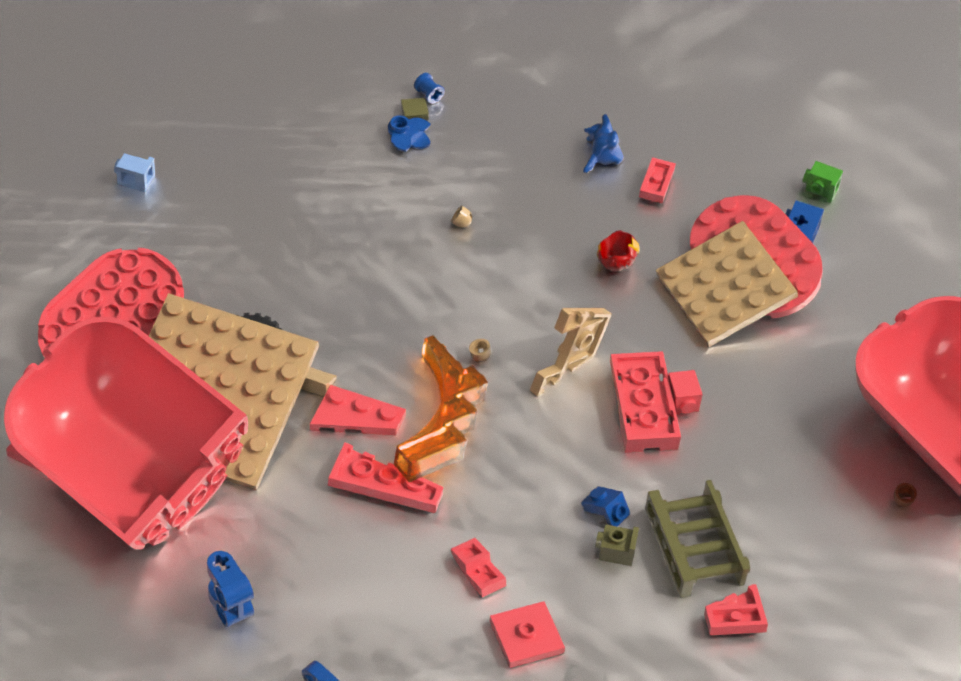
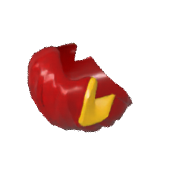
(618, 251)

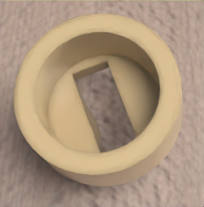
(462, 217)
(479, 344)

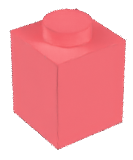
(685, 391)

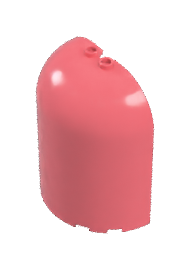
(914, 381)
(124, 428)

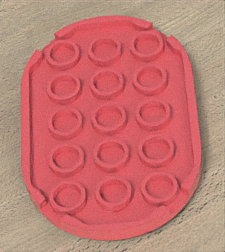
(776, 233)
(115, 285)

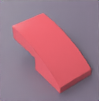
(477, 567)

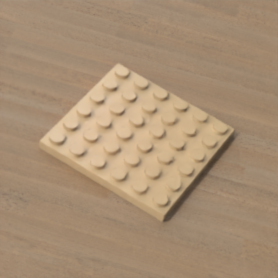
(247, 364)

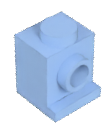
(134, 172)

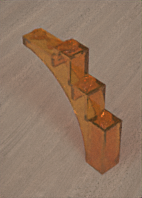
(443, 438)

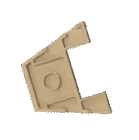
(584, 333)

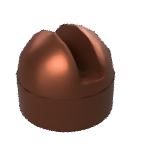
(905, 490)

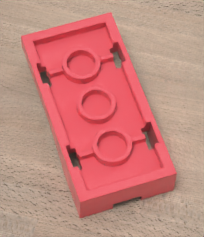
(645, 402)

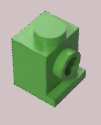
(823, 180)

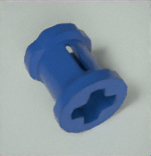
(425, 84)

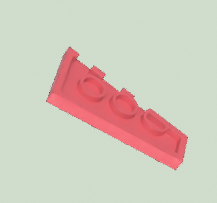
(374, 479)

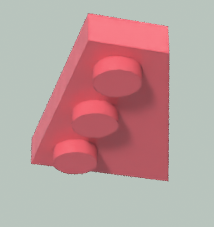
(353, 411)

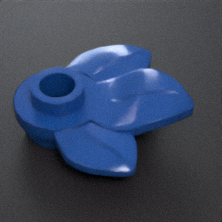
(408, 133)

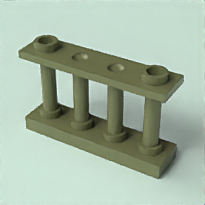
(677, 554)

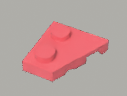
(737, 614)

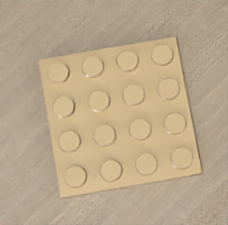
(726, 283)

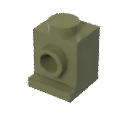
(617, 544)

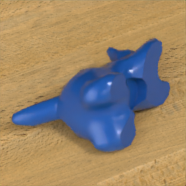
(605, 145)

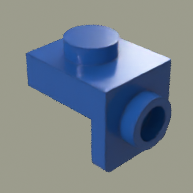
(608, 503)

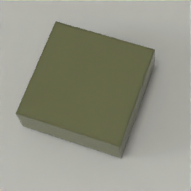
(415, 108)

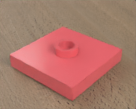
(527, 634)

